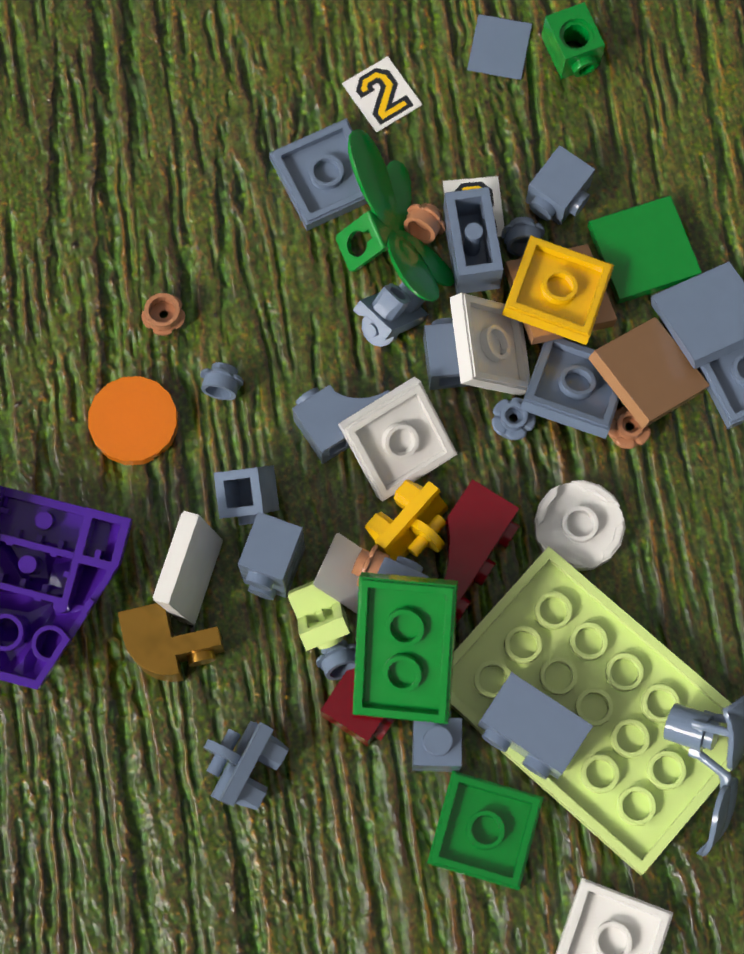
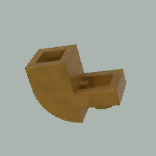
(157, 652)

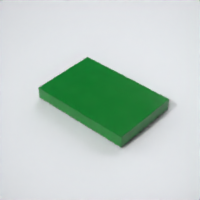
(404, 647)

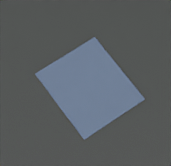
(499, 47)

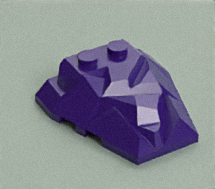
(51, 576)

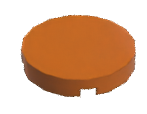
(133, 420)

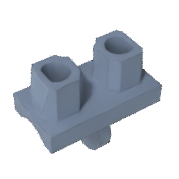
(390, 313)
(254, 746)

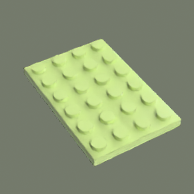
(616, 676)

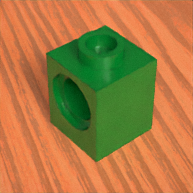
(578, 26)

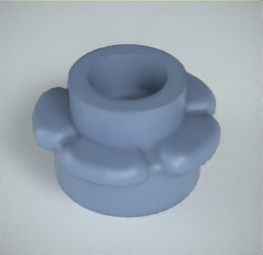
(518, 233)
(221, 381)
(507, 428)
(337, 660)

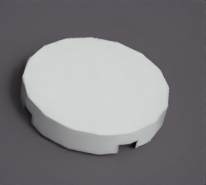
(580, 524)

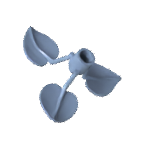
(701, 731)

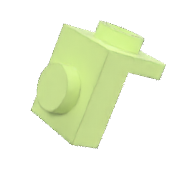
(319, 617)

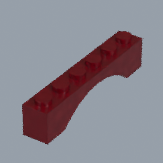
(474, 532)

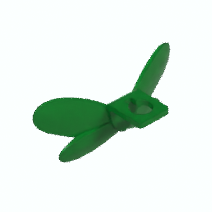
(389, 197)

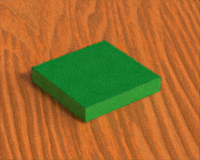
(645, 248)
(485, 830)

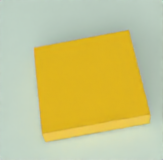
(558, 290)

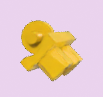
(415, 525)

